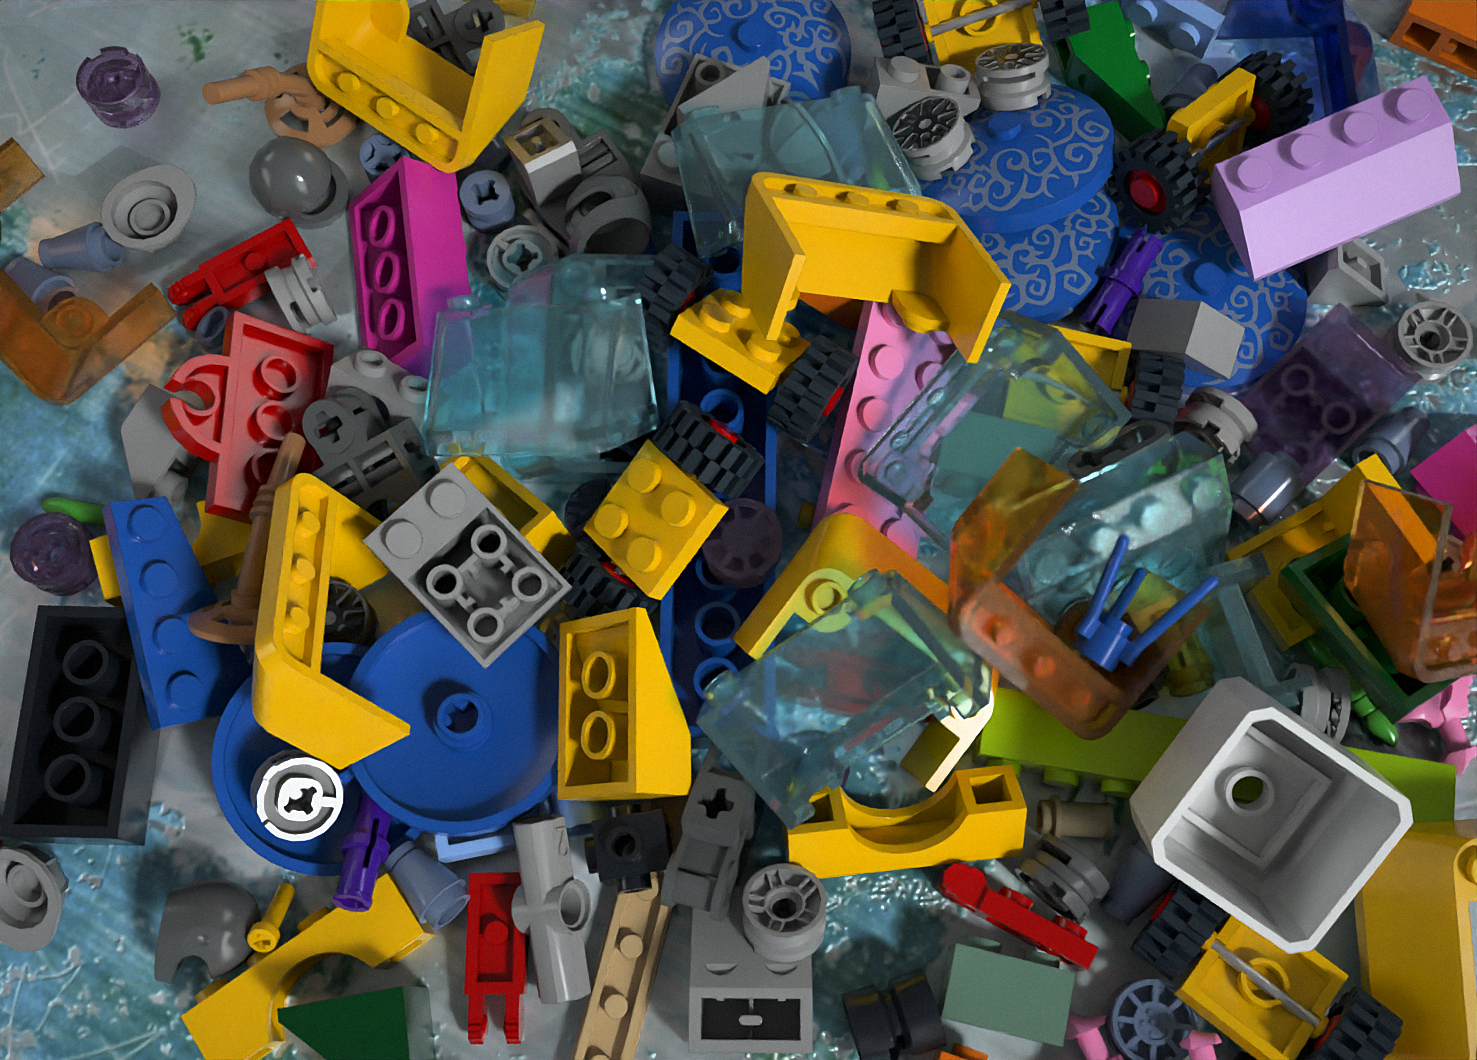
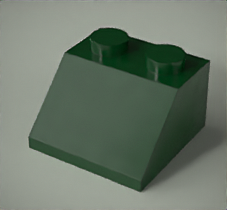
(366, 1025)

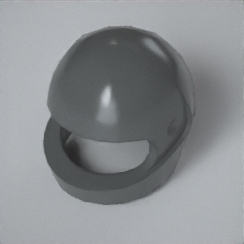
(292, 176)
(608, 217)
(205, 921)

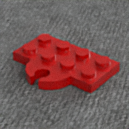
(249, 404)

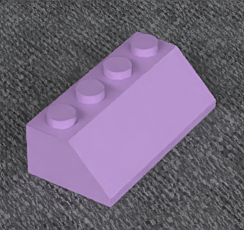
(1337, 178)

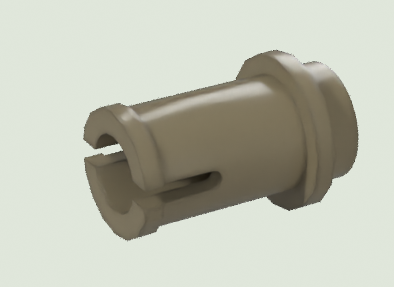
(1074, 818)

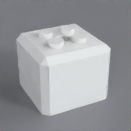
(1294, 851)

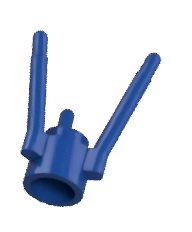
(1105, 636)

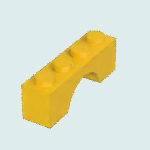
(967, 820)
(241, 1015)

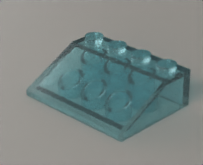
(1167, 502)

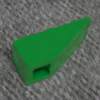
(1110, 72)

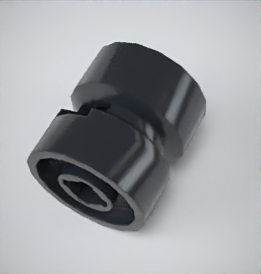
(894, 1018)

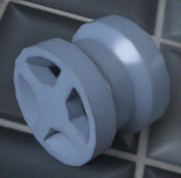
(380, 152)
(491, 215)

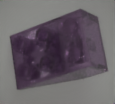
(1326, 392)

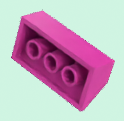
(407, 259)

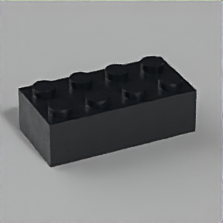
(81, 735)

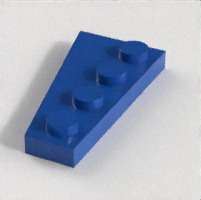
(160, 588)

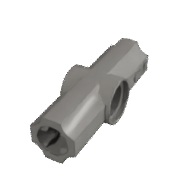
(551, 908)

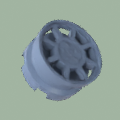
(1148, 1021)

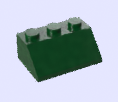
(1321, 597)

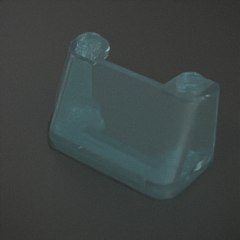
(818, 139)
(539, 377)
(971, 417)
(841, 692)

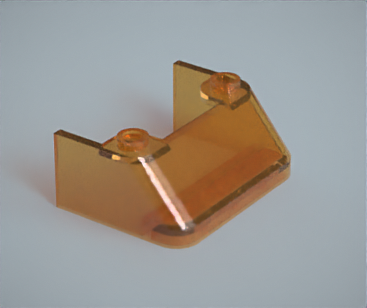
(76, 341)
(1396, 579)
(1020, 640)

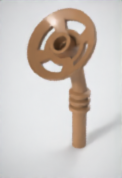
(305, 104)
(245, 600)

